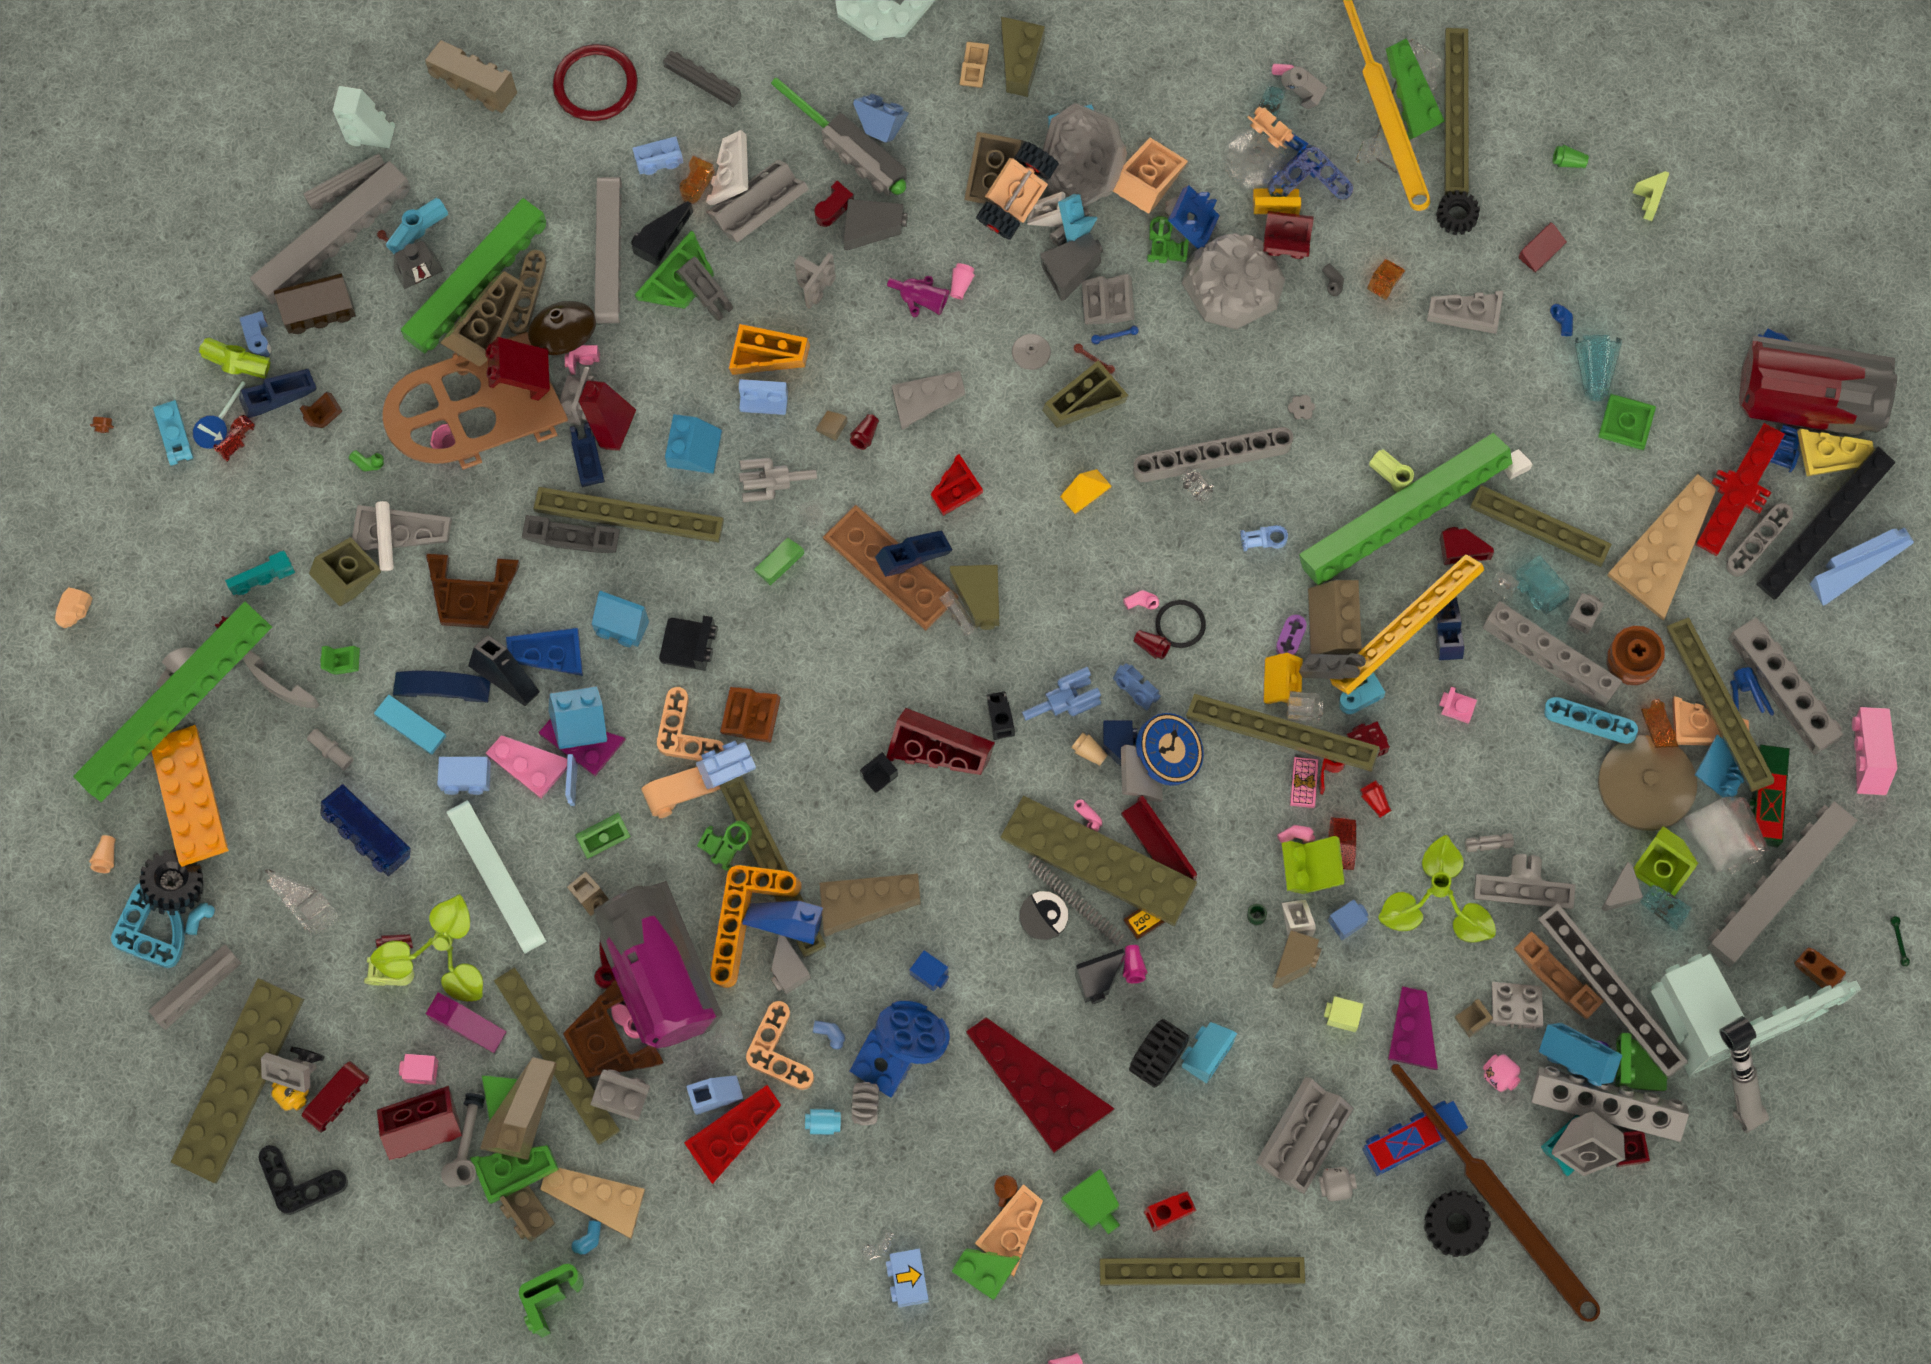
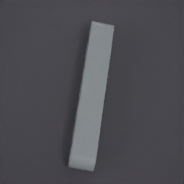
(607, 250)
(1221, 447)

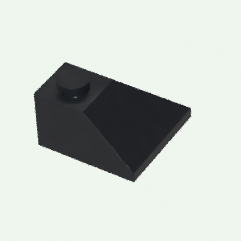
(1098, 975)

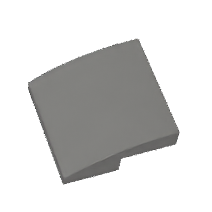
(1108, 299)
(1135, 777)

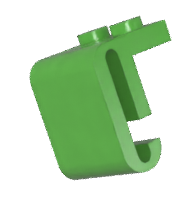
(544, 1292)

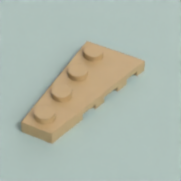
(599, 1198)

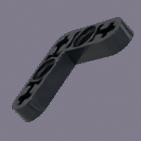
(289, 1188)

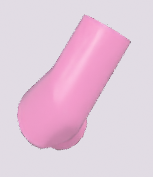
(1089, 814)
(1298, 832)

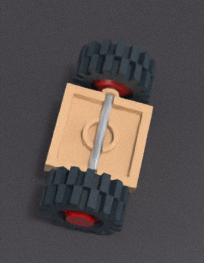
(1017, 190)

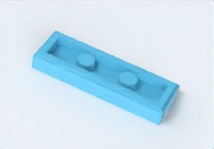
(410, 724)

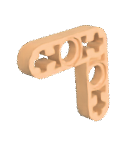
(680, 740)
(768, 1048)

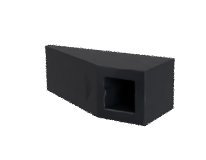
(501, 668)

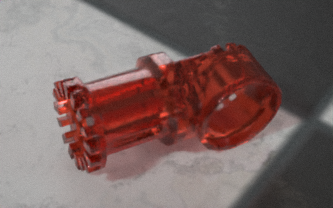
(235, 435)

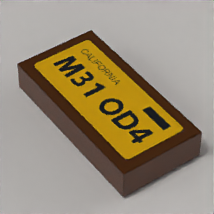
(1142, 923)

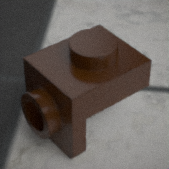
(321, 411)

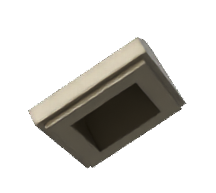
(832, 424)

